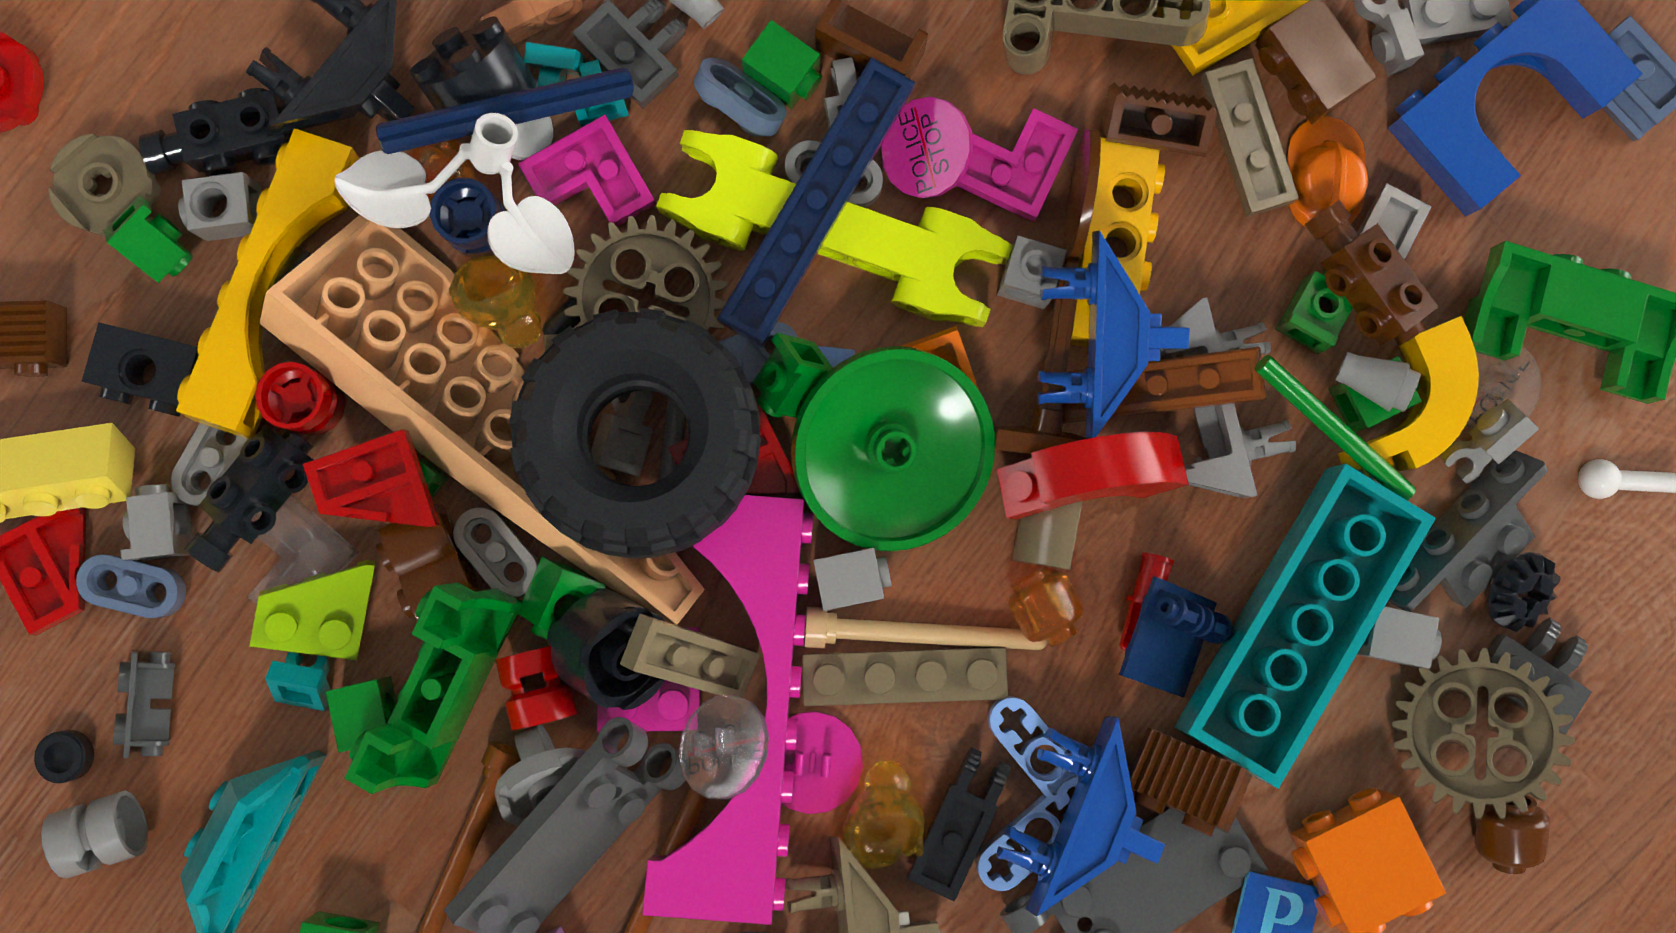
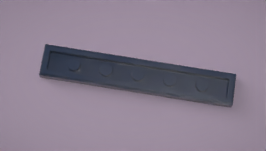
(816, 202)

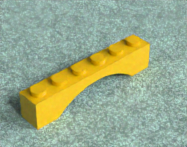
(230, 351)

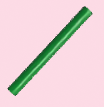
(1333, 427)

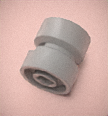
(85, 838)

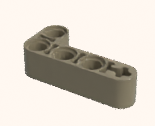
(1103, 20)

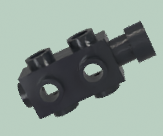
(229, 136)
(249, 486)

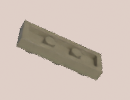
(1249, 138)
(689, 657)

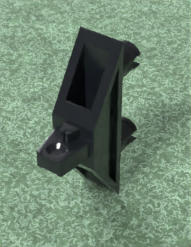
(349, 81)

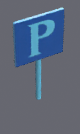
(1275, 906)

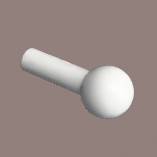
(1603, 479)

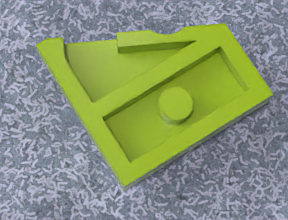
(316, 615)

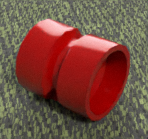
(299, 399)
(536, 705)

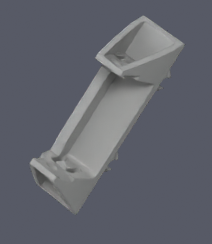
(1225, 442)

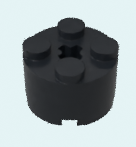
(472, 66)
(590, 646)

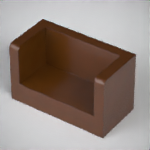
(851, 33)

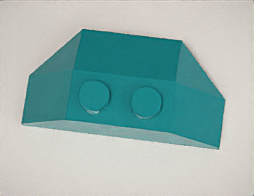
(242, 839)

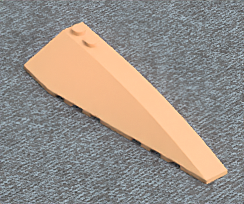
(384, 330)

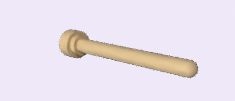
(826, 628)

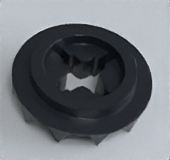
(1522, 574)

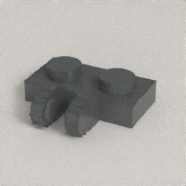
(621, 44)
(1562, 665)

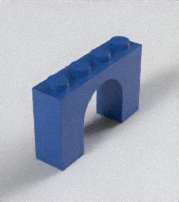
(1548, 37)

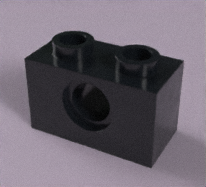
(119, 361)

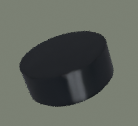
(64, 756)

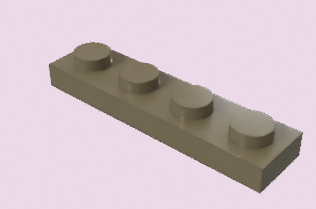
(904, 676)

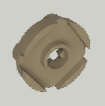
(75, 181)

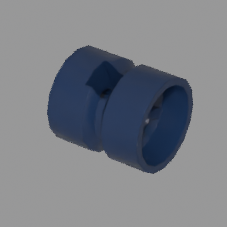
(462, 215)

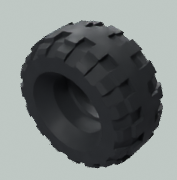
(587, 372)

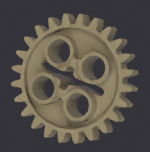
(661, 255)
(1534, 736)

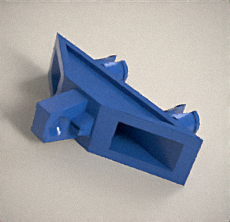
(1120, 336)
(1096, 826)

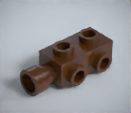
(1371, 277)

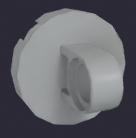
(534, 776)

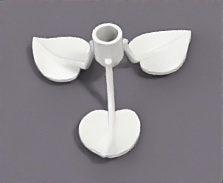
(526, 237)

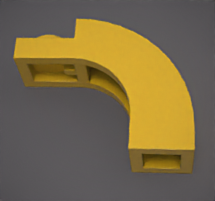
(1447, 394)

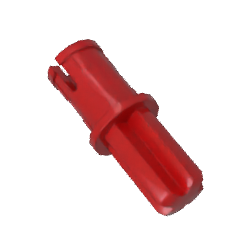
(1150, 566)

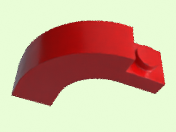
(1092, 469)

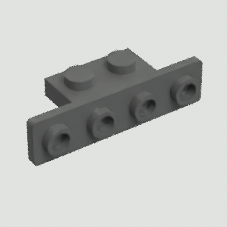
(1473, 536)

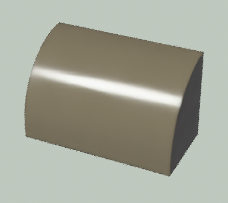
(1048, 537)

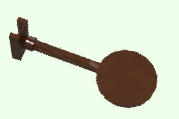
(1049, 418)

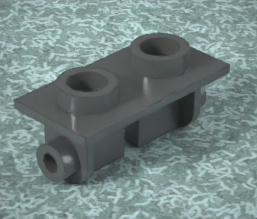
(143, 724)

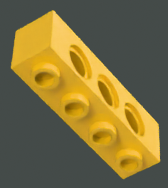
(1142, 176)

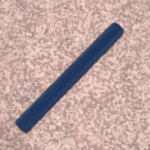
(518, 106)

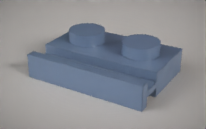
(1653, 93)

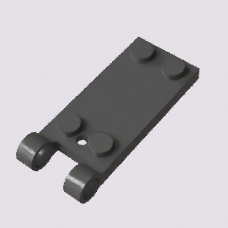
(566, 833)
(1150, 895)

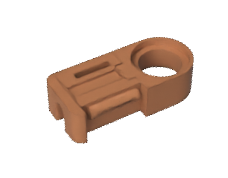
(529, 17)

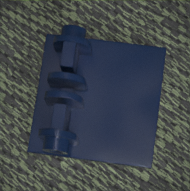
(1171, 636)

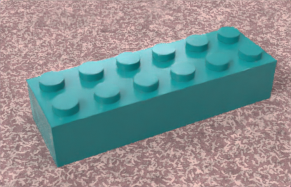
(1304, 623)

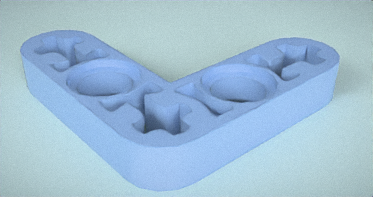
(1051, 784)

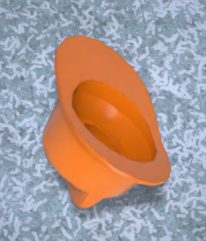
(1327, 167)

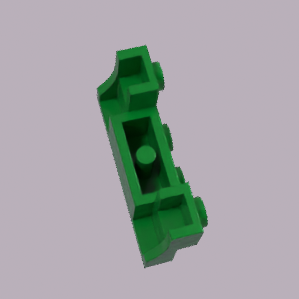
(1580, 305)
(459, 646)

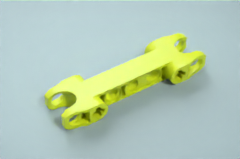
(916, 257)

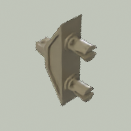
(854, 896)

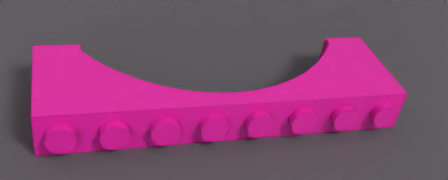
(733, 861)

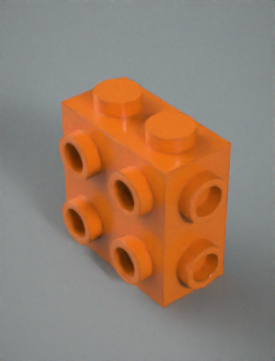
(1366, 863)

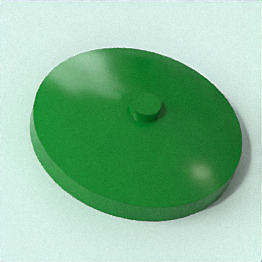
(893, 448)

